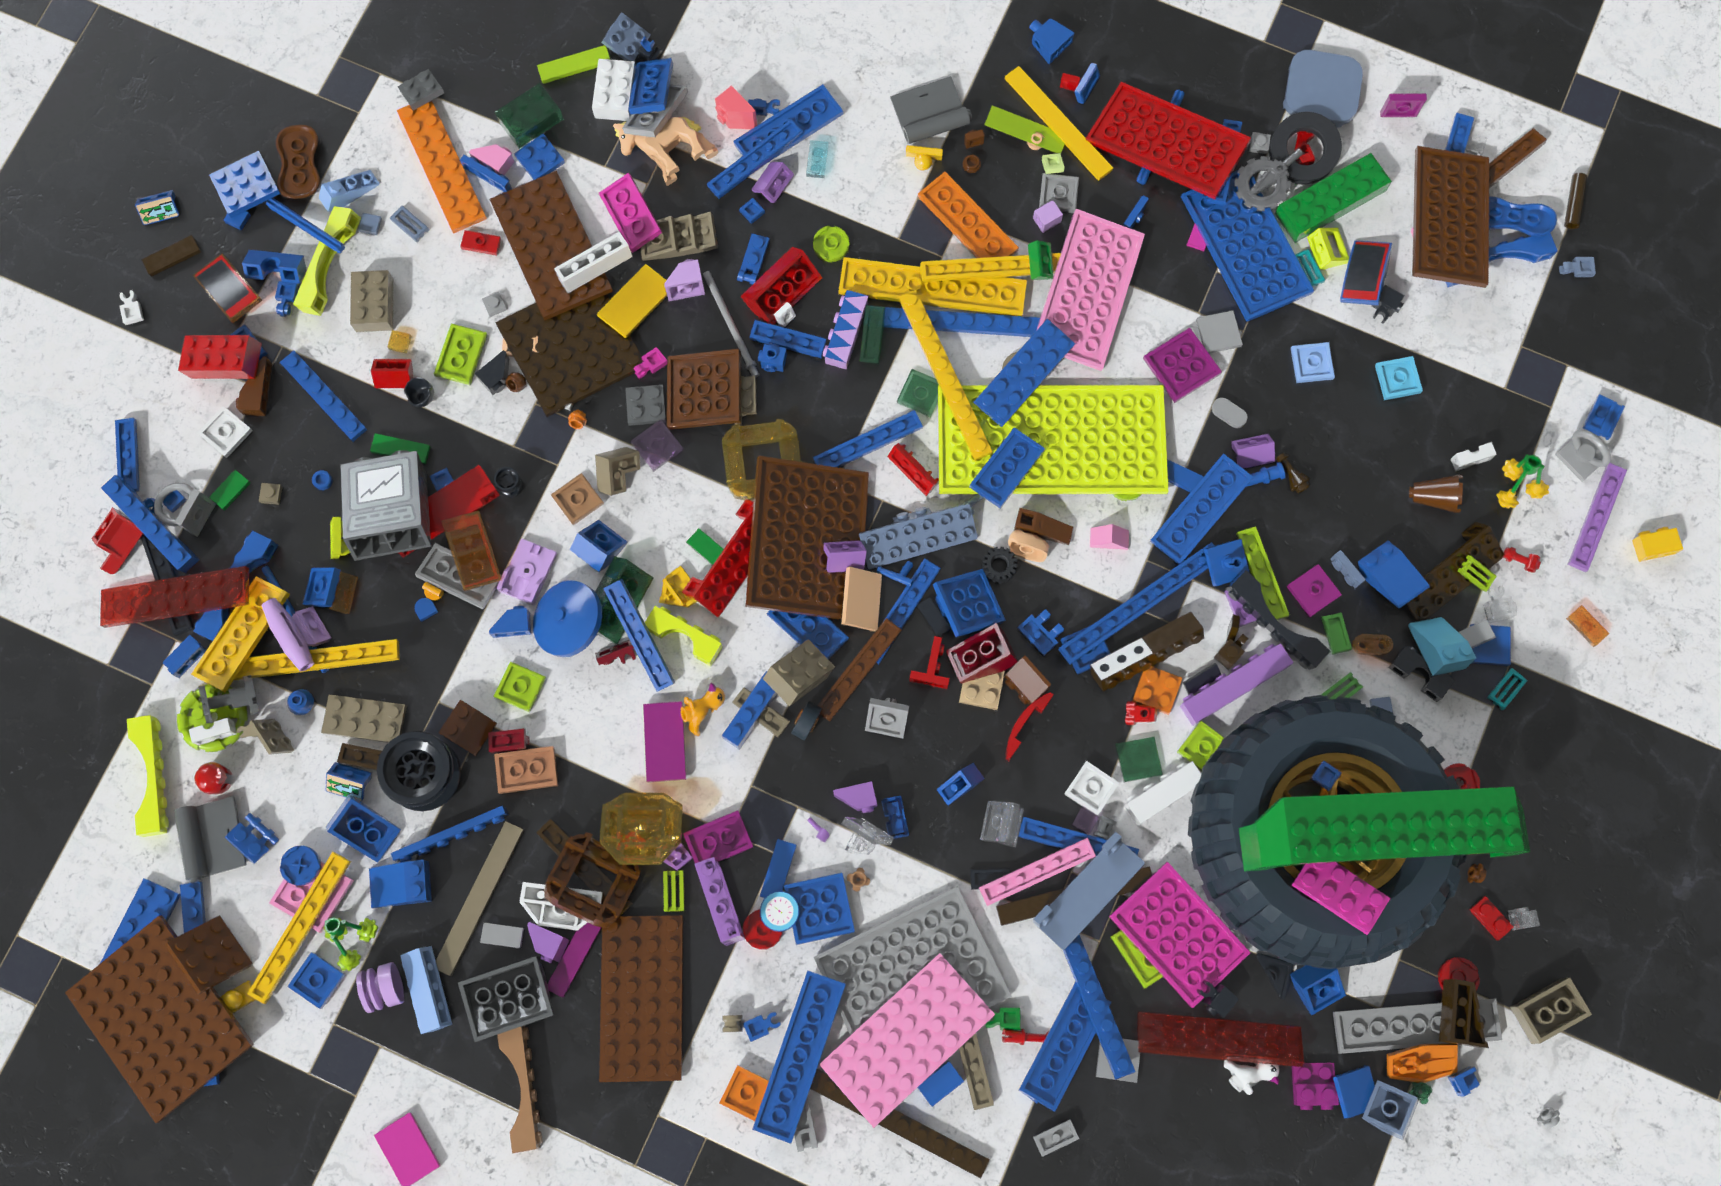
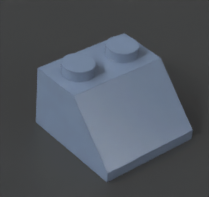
(1390, 1109)

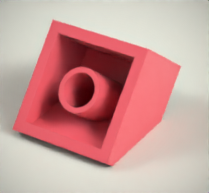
(735, 110)

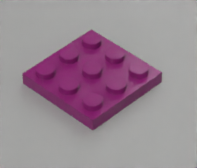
(1182, 365)

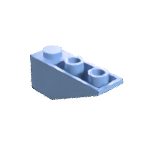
(347, 189)

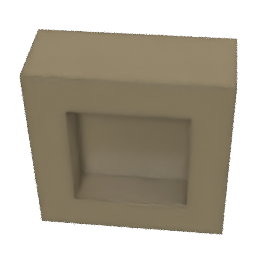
(270, 493)

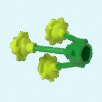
(336, 929)

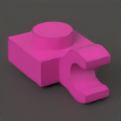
(652, 361)

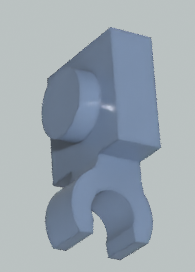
(1580, 266)

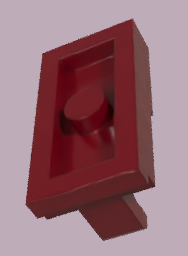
(608, 655)
(508, 740)

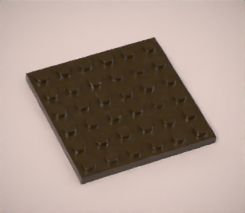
(573, 354)

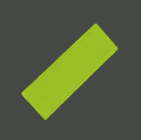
(1023, 129)

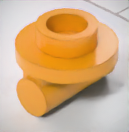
(432, 592)

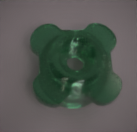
(1426, 1091)

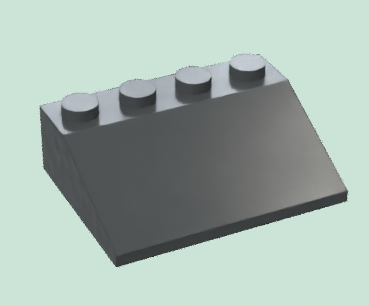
(506, 998)

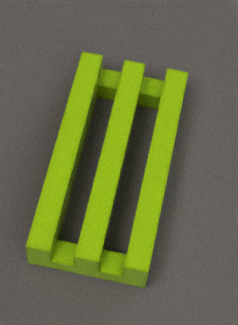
(1467, 566)
(673, 883)

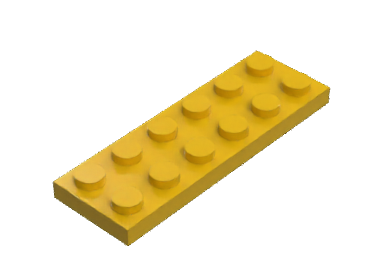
(238, 637)

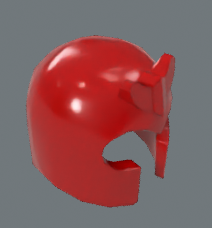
(211, 777)

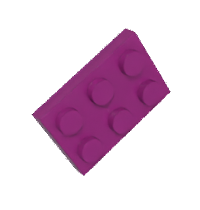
(719, 838)

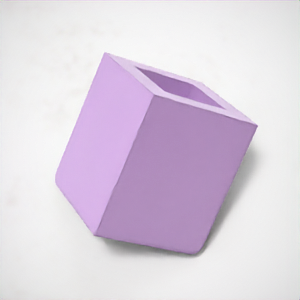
(1047, 216)

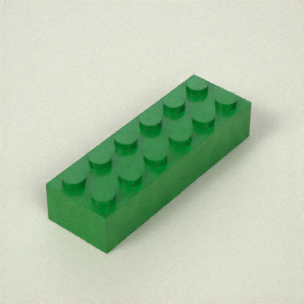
(1333, 197)

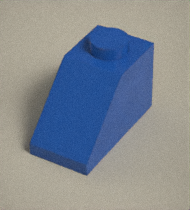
(512, 623)
(960, 783)

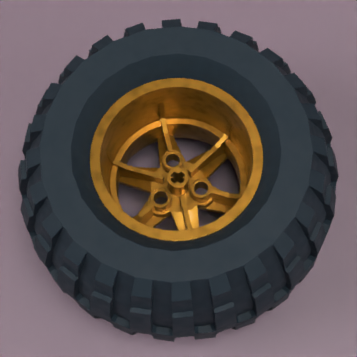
(1259, 767)

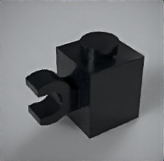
(1389, 303)
(1218, 999)

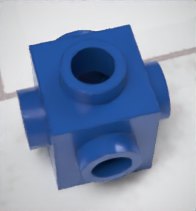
(772, 357)

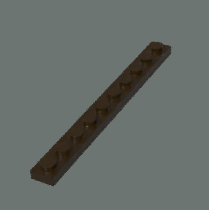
(910, 1130)

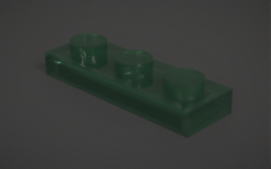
(872, 334)

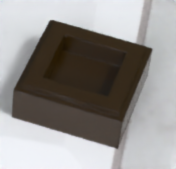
(1233, 627)

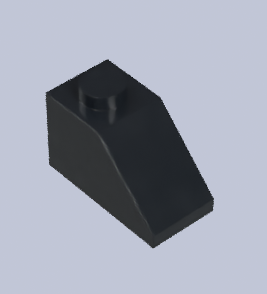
(495, 373)

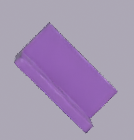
(773, 181)
(1254, 451)
(845, 555)

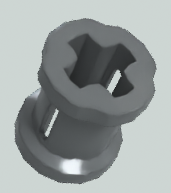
(1104, 827)

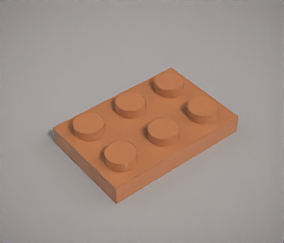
(526, 769)

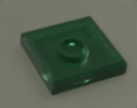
(919, 393)
(1138, 759)

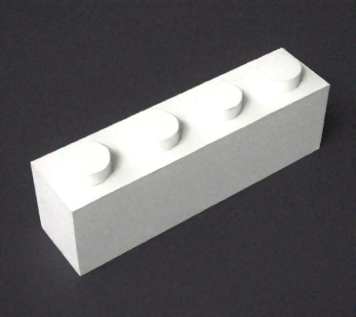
(593, 262)
(1164, 793)

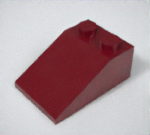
(982, 655)

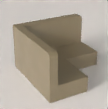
(612, 468)

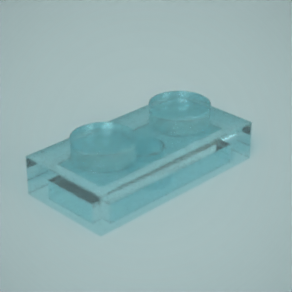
(817, 159)

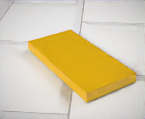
(634, 301)

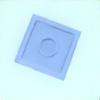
(1312, 362)

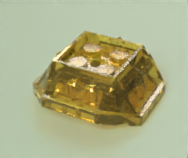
(632, 812)

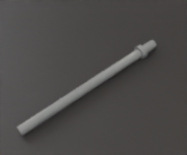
(750, 364)

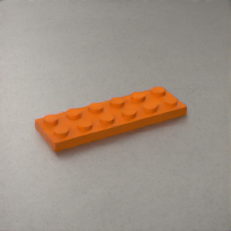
(966, 219)

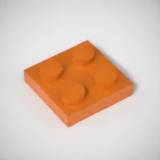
(1157, 689)
(744, 1092)

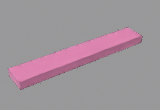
(1037, 871)

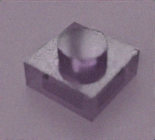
(1085, 820)

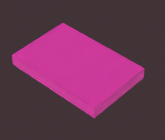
(407, 1150)

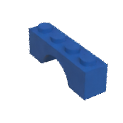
(747, 716)

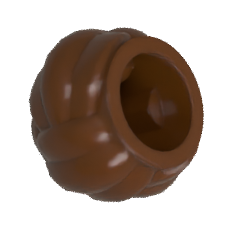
(515, 382)

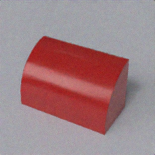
(391, 372)

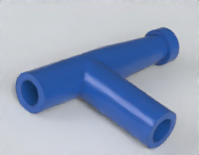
(901, 577)

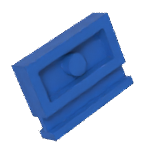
(1603, 417)

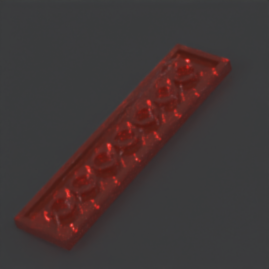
(174, 597)
(1220, 1039)

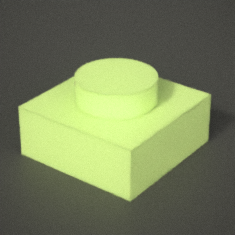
(1053, 163)

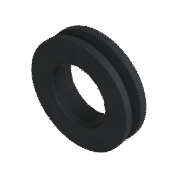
(1323, 129)

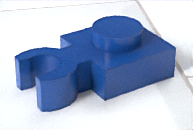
(758, 1026)

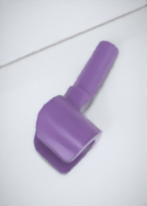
(822, 835)

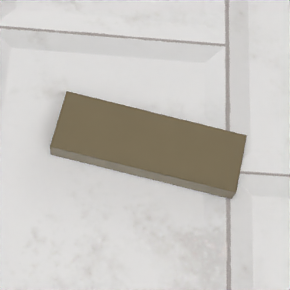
(768, 719)

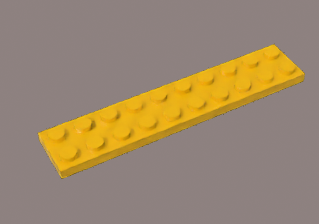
(892, 280)

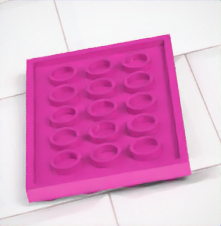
(1179, 934)

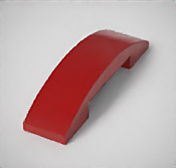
(1038, 705)

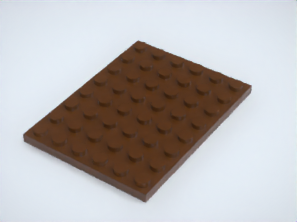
(792, 518)
(156, 1023)

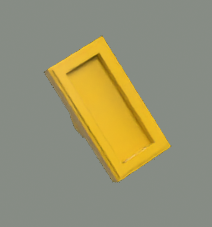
(923, 155)
(238, 997)

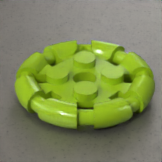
(186, 722)

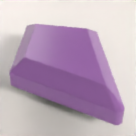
(678, 858)

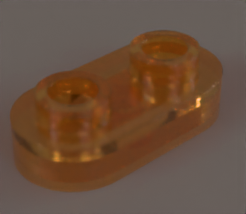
(1372, 644)

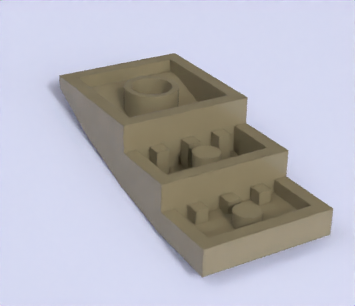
(682, 237)

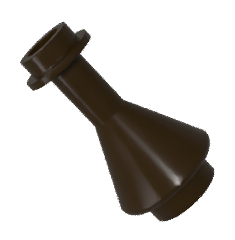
(1298, 480)

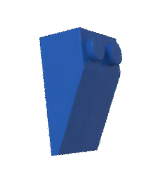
(1392, 574)
(362, 828)
(400, 884)

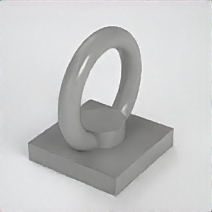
(1584, 454)
(193, 513)

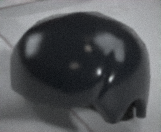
(419, 392)

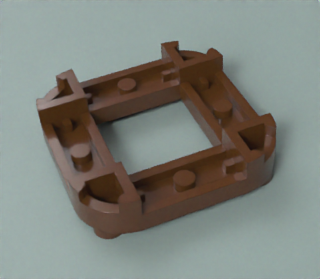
(577, 904)

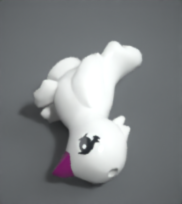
(1246, 1076)

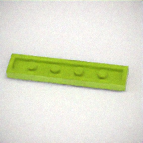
(1262, 572)

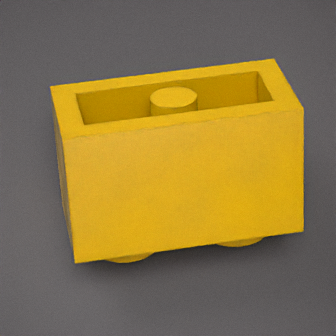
(1657, 544)

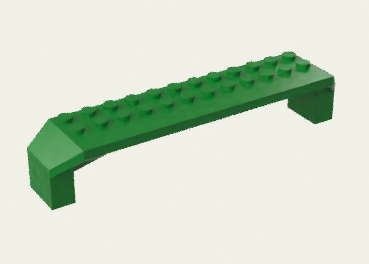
(1386, 827)

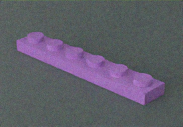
(1597, 517)

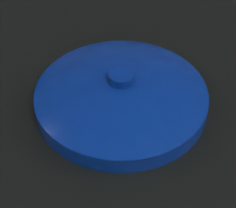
(567, 618)

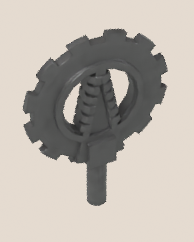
(1275, 173)

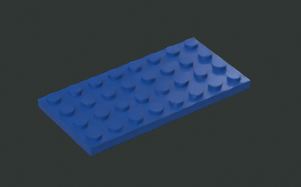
(1249, 252)

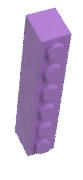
(1236, 684)

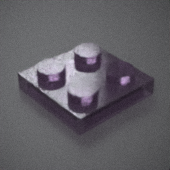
(657, 445)

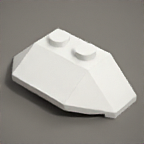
(548, 915)

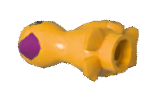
(697, 709)

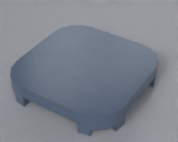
(1324, 85)

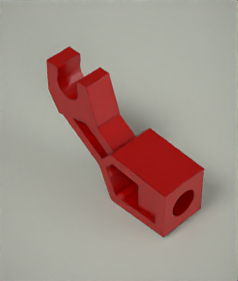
(1302, 139)

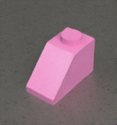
(495, 157)

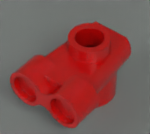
(1135, 713)

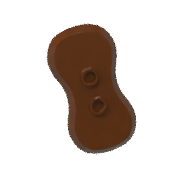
(298, 172)

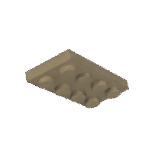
(363, 718)

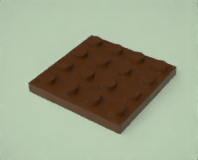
(704, 389)

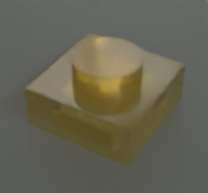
(399, 341)

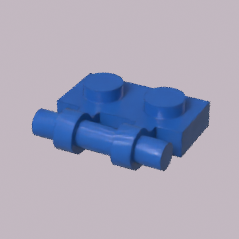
(247, 842)

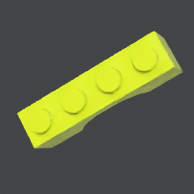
(662, 623)

